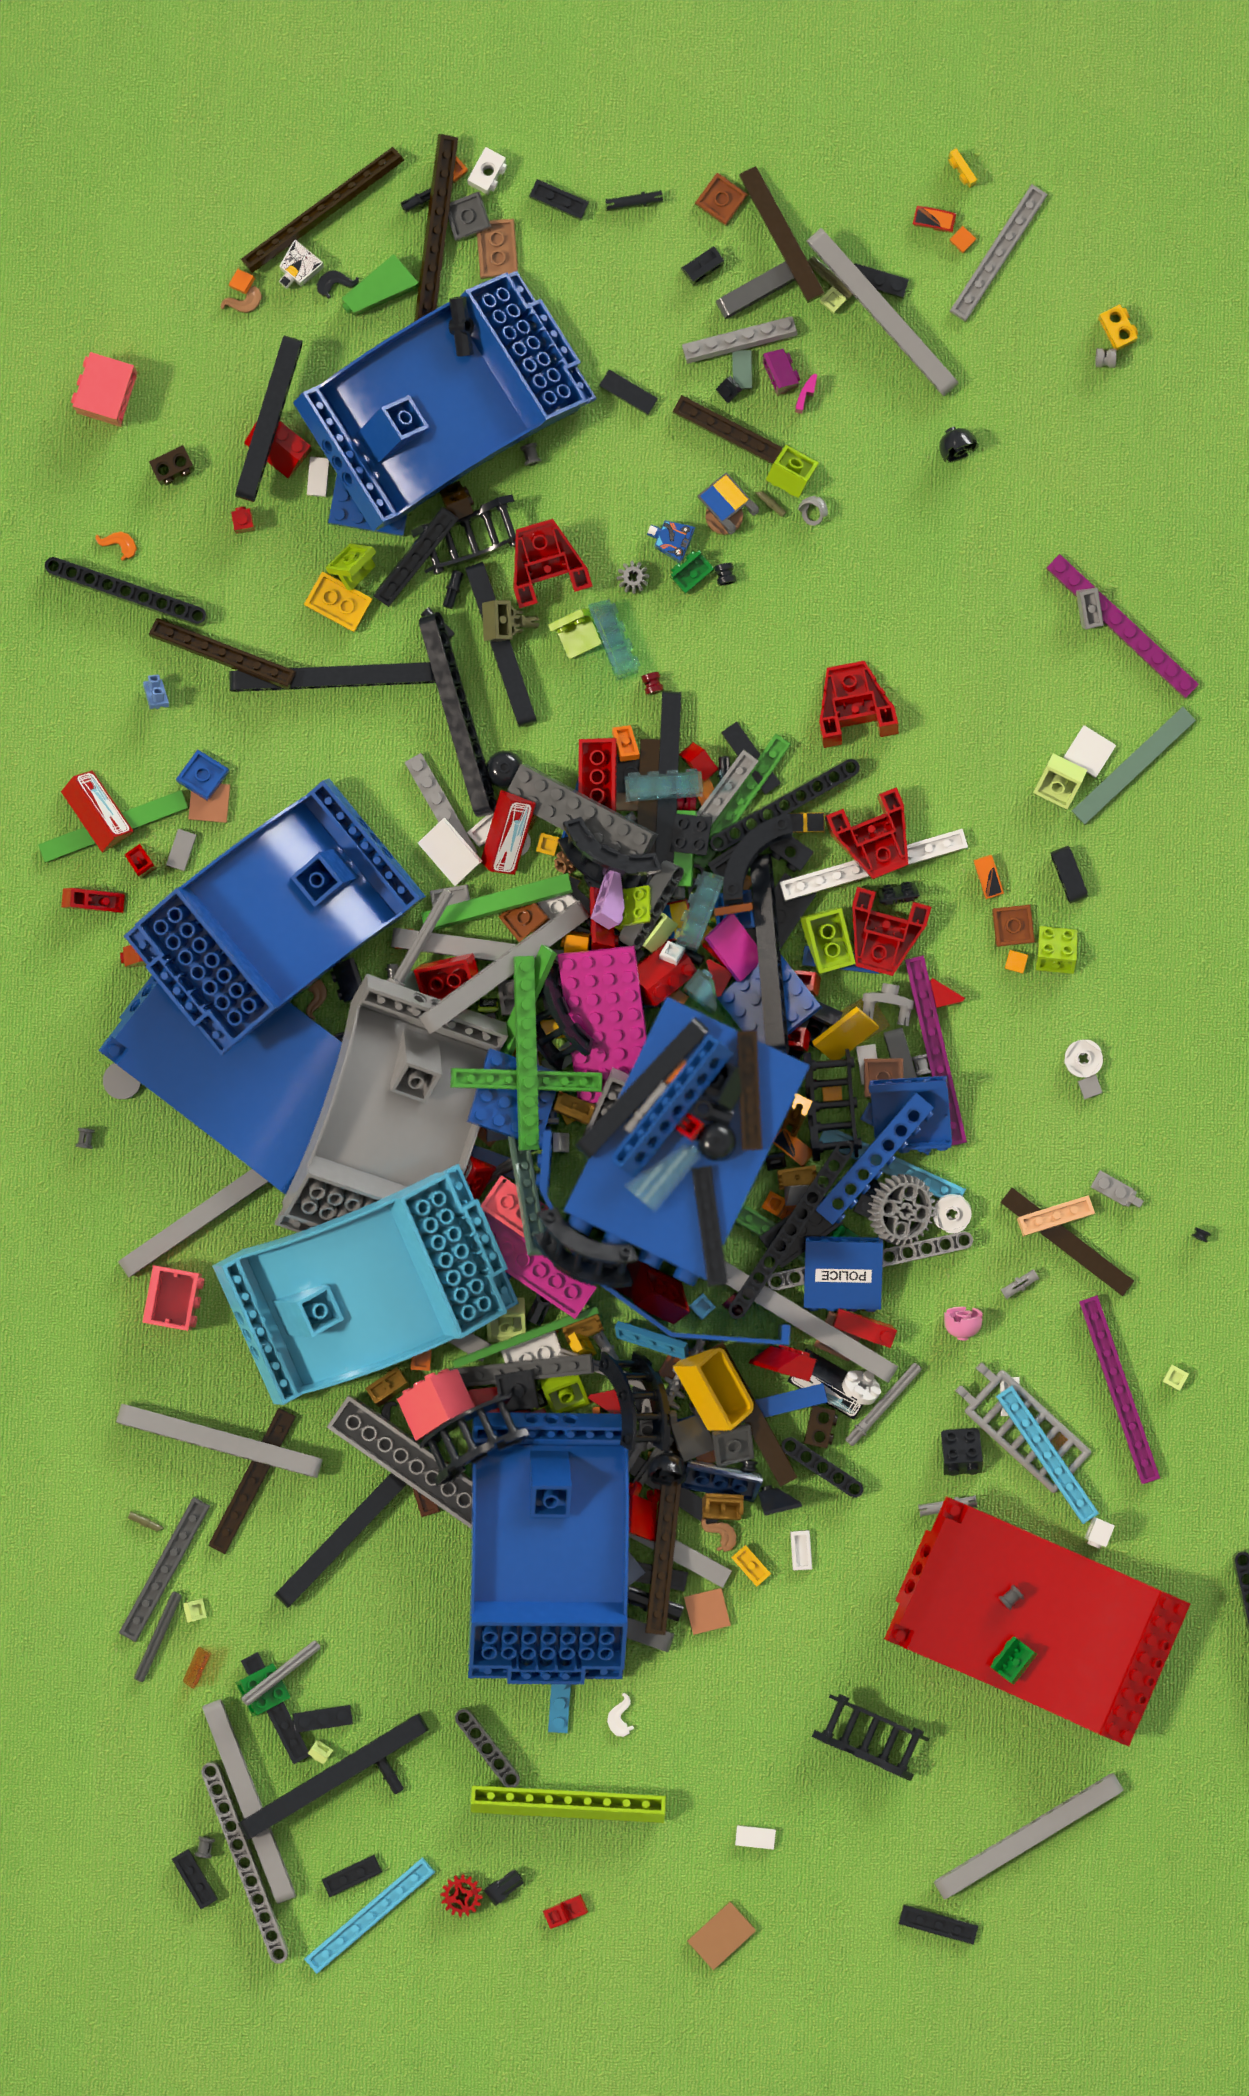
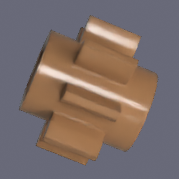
(563, 864)

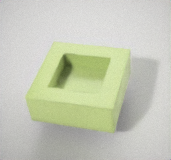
(833, 300)
(1175, 1377)
(194, 1610)
(320, 1752)

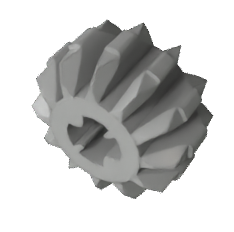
(626, 576)

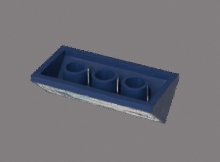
(721, 1480)

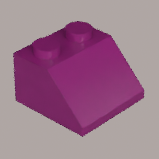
(780, 371)

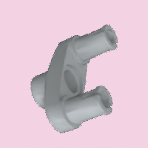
(889, 995)

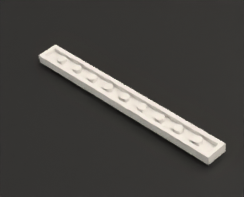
(852, 871)

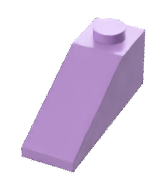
(610, 901)

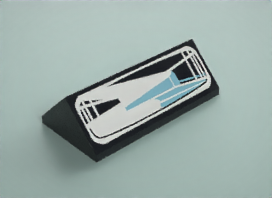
(832, 1377)

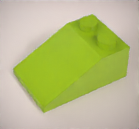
(828, 939)

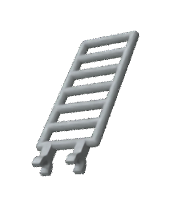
(1012, 1448)

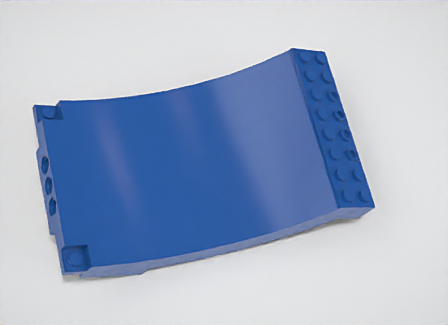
(422, 417)
(273, 915)
(252, 1099)
(550, 1551)

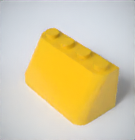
(715, 1389)

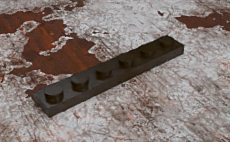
(727, 430)
(750, 1090)

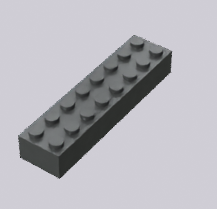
(561, 803)

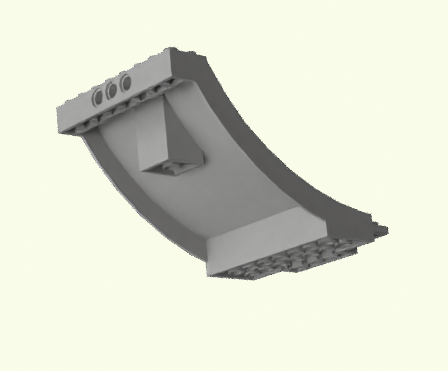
(389, 1105)

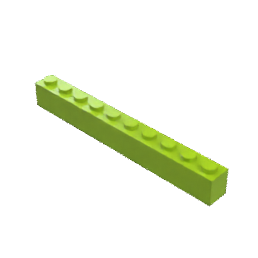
(568, 1804)

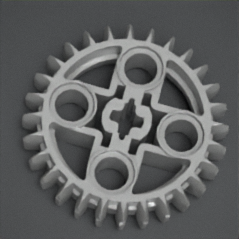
(909, 1213)

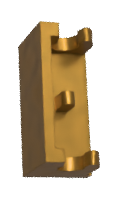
(573, 1107)
(796, 1113)
(796, 1176)
(586, 1327)
(387, 1387)
(722, 1506)

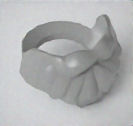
(817, 501)

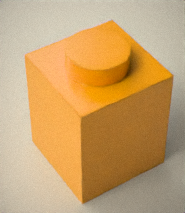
(575, 942)

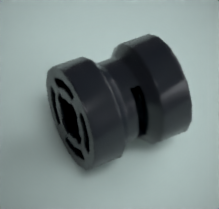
(725, 574)

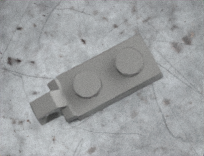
(1115, 1190)

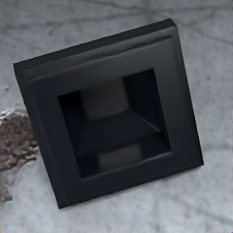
(775, 1161)

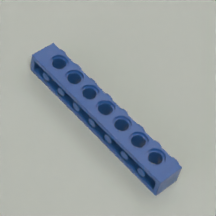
(672, 1106)
(925, 1112)

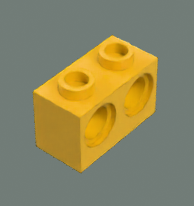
(1113, 329)

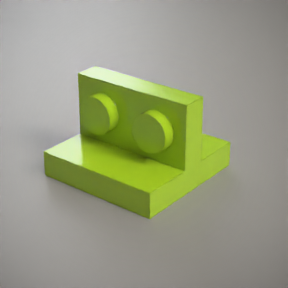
(352, 564)

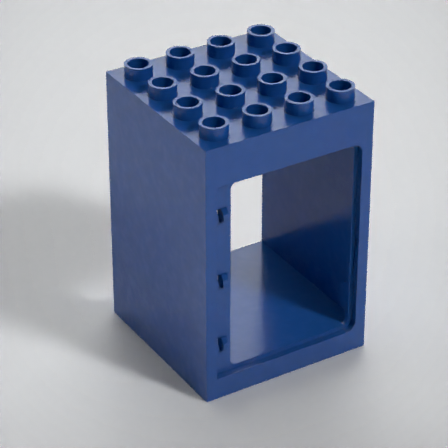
(674, 1229)

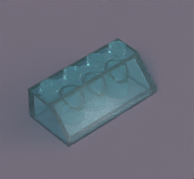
(614, 642)
(663, 786)
(700, 910)
(702, 990)

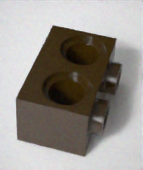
(169, 460)
(457, 499)
(814, 1426)

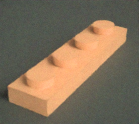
(1055, 1216)

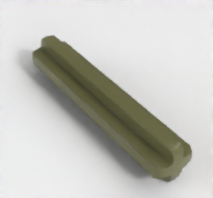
(829, 277)

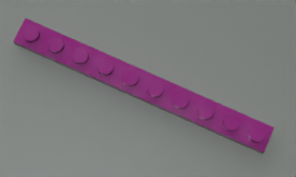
(1126, 629)
(933, 1038)
(1119, 1389)

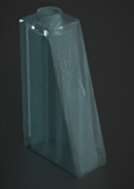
(661, 1179)

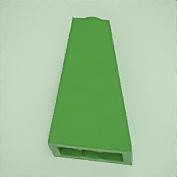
(379, 287)

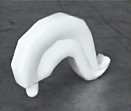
(614, 1720)

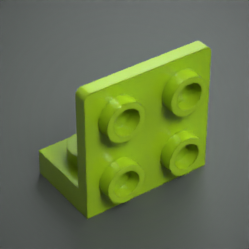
(577, 632)
(636, 906)
(1057, 950)

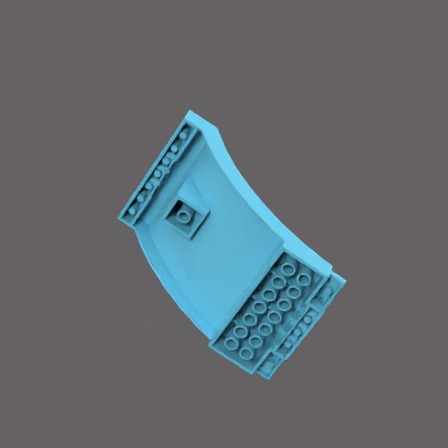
(368, 1287)

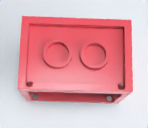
(104, 389)
(504, 1205)
(173, 1298)
(434, 1402)

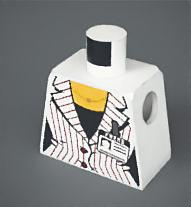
(299, 265)

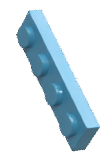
(651, 1340)
(559, 1708)

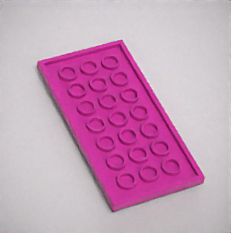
(608, 1006)

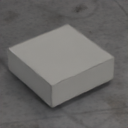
(1089, 1086)

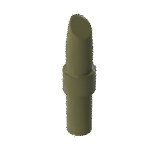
(771, 503)
(145, 1522)

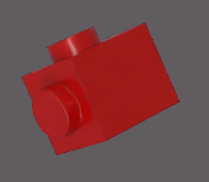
(242, 520)

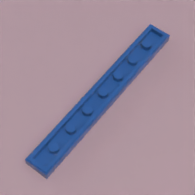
(789, 1401)

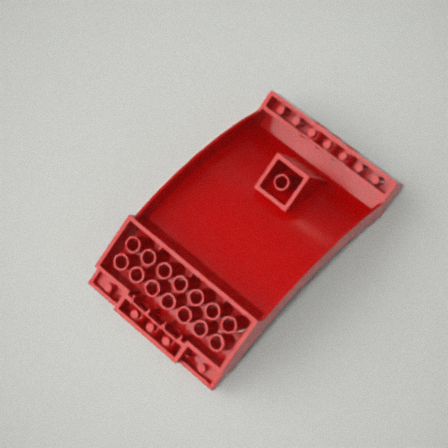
(1091, 1626)

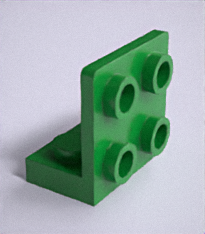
(269, 1699)

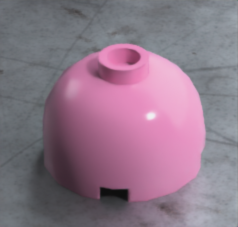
(963, 1323)

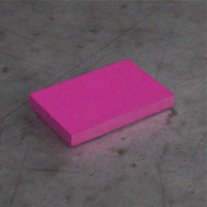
(734, 947)

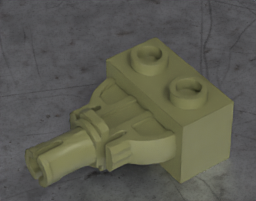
(501, 621)

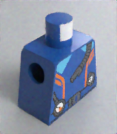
(672, 539)

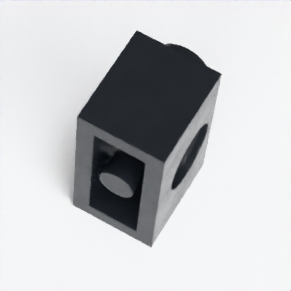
(794, 863)

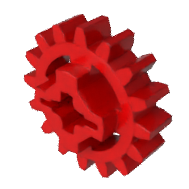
(449, 1899)

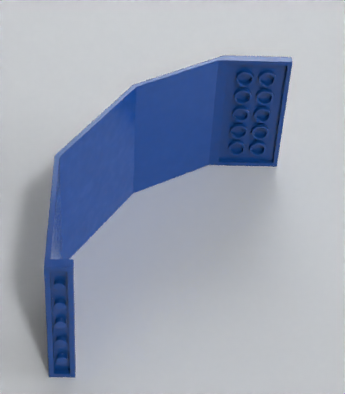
(543, 1184)

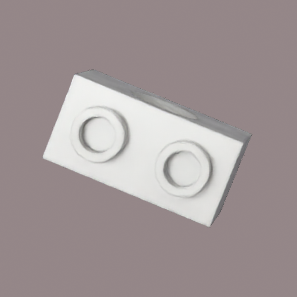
(490, 160)
(1099, 1532)

